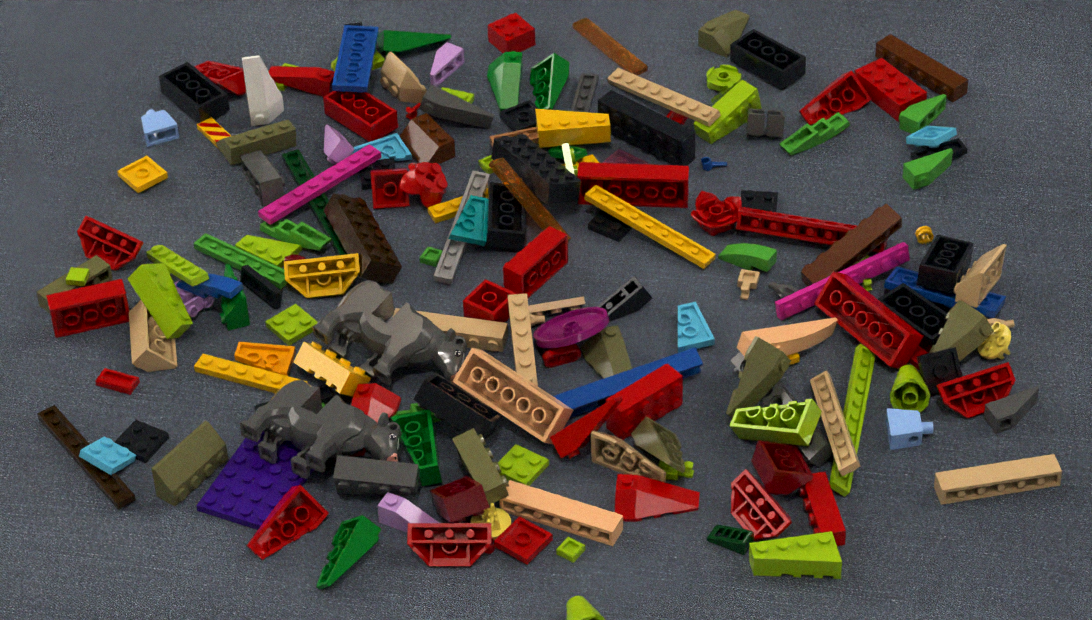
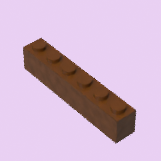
(922, 68)
(854, 245)

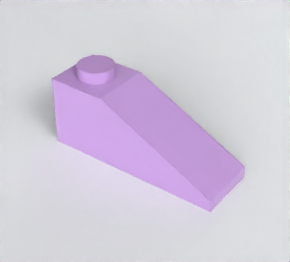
(446, 61)
(336, 145)
(399, 511)

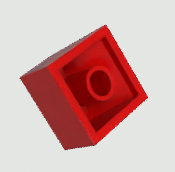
(386, 188)

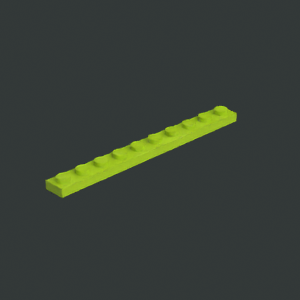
(854, 410)

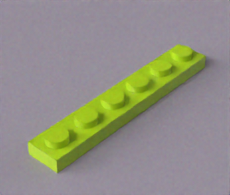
(177, 265)

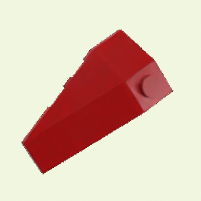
(224, 76)
(309, 79)
(840, 96)
(578, 434)
(646, 497)
(288, 521)

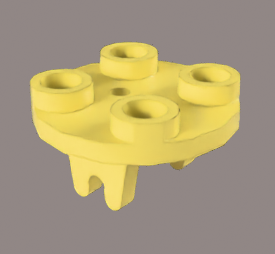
(996, 343)
(498, 517)

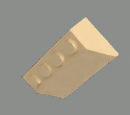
(981, 277)
(148, 343)

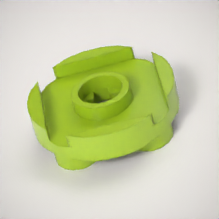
(722, 77)

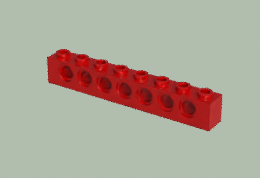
(795, 226)

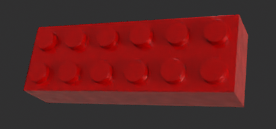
(637, 183)
(868, 320)

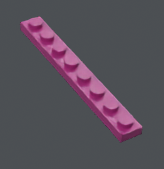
(319, 184)
(863, 270)

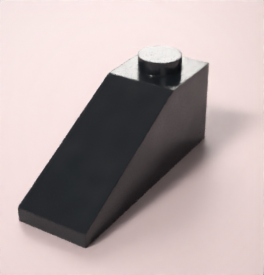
(626, 299)

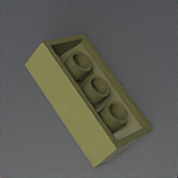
(267, 139)
(189, 464)

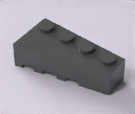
(263, 177)
(374, 476)

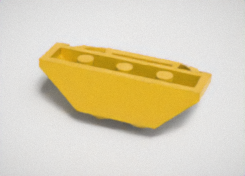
(322, 275)

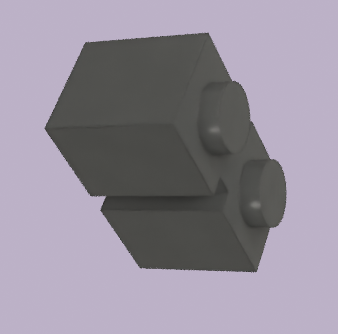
(774, 125)

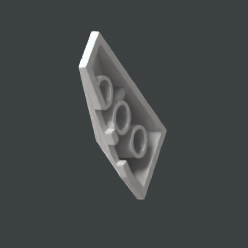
(263, 96)

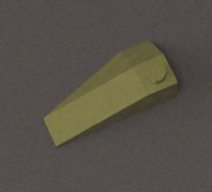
(722, 31)
(963, 329)
(606, 352)
(761, 372)
(659, 442)

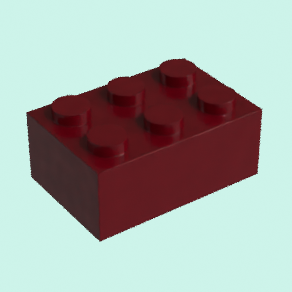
(459, 499)

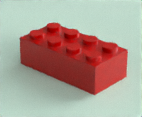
(889, 87)
(361, 113)
(536, 262)
(88, 308)
(650, 397)

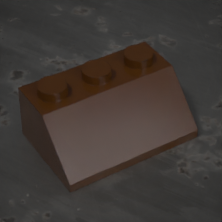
(428, 140)

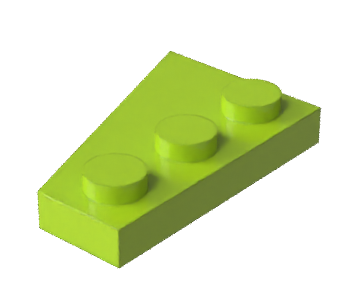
(268, 249)

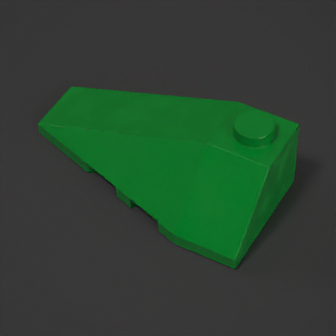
(548, 80)
(350, 543)

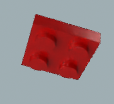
(523, 540)

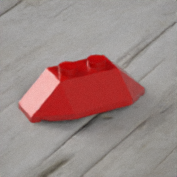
(107, 243)
(971, 392)
(757, 508)
(449, 542)

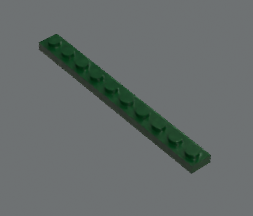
(302, 173)

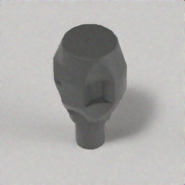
(782, 290)

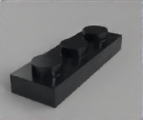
(957, 146)
(261, 287)

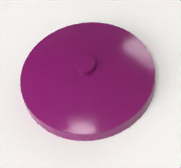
(571, 327)

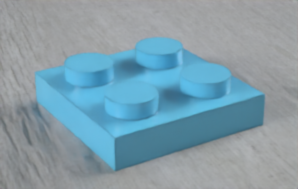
(931, 136)
(107, 455)

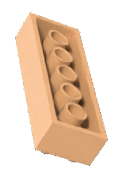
(512, 395)

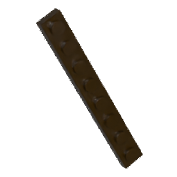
(73, 442)

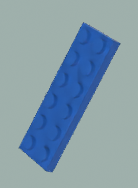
(355, 59)
(989, 306)

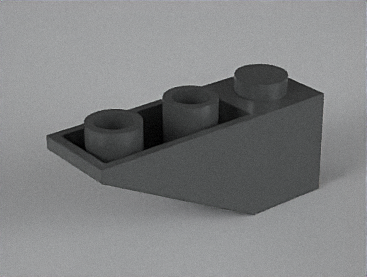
(1008, 411)

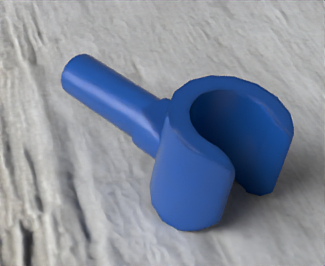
(707, 164)

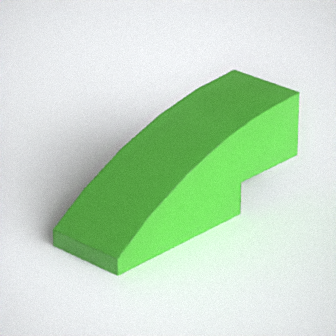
(749, 256)

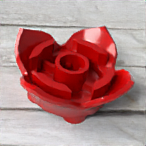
(426, 181)
(716, 215)

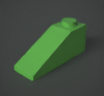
(921, 114)
(926, 169)

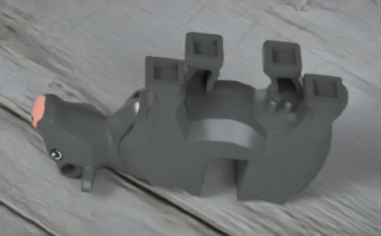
(399, 343)
(319, 432)

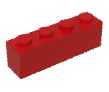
(822, 507)

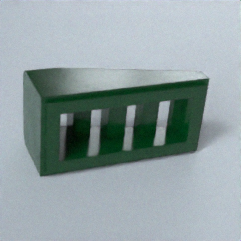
(740, 542)

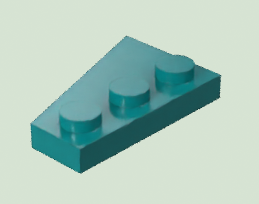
(472, 223)

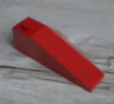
(373, 401)

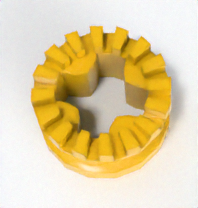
(925, 238)

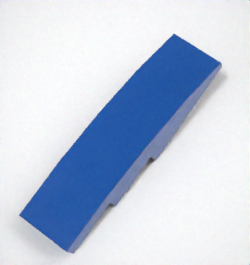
(215, 287)

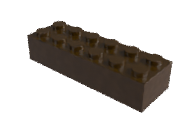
(362, 235)

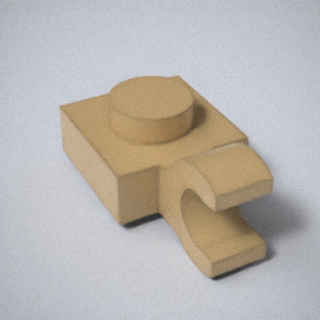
(747, 280)

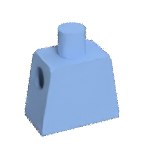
(158, 127)
(905, 428)

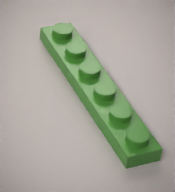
(237, 258)

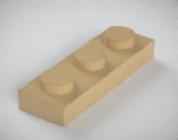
(556, 306)

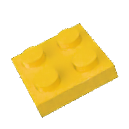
(142, 174)

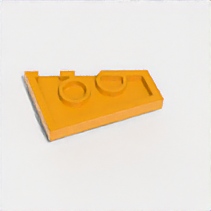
(266, 356)

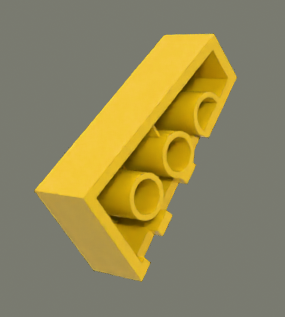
(571, 127)
(328, 368)

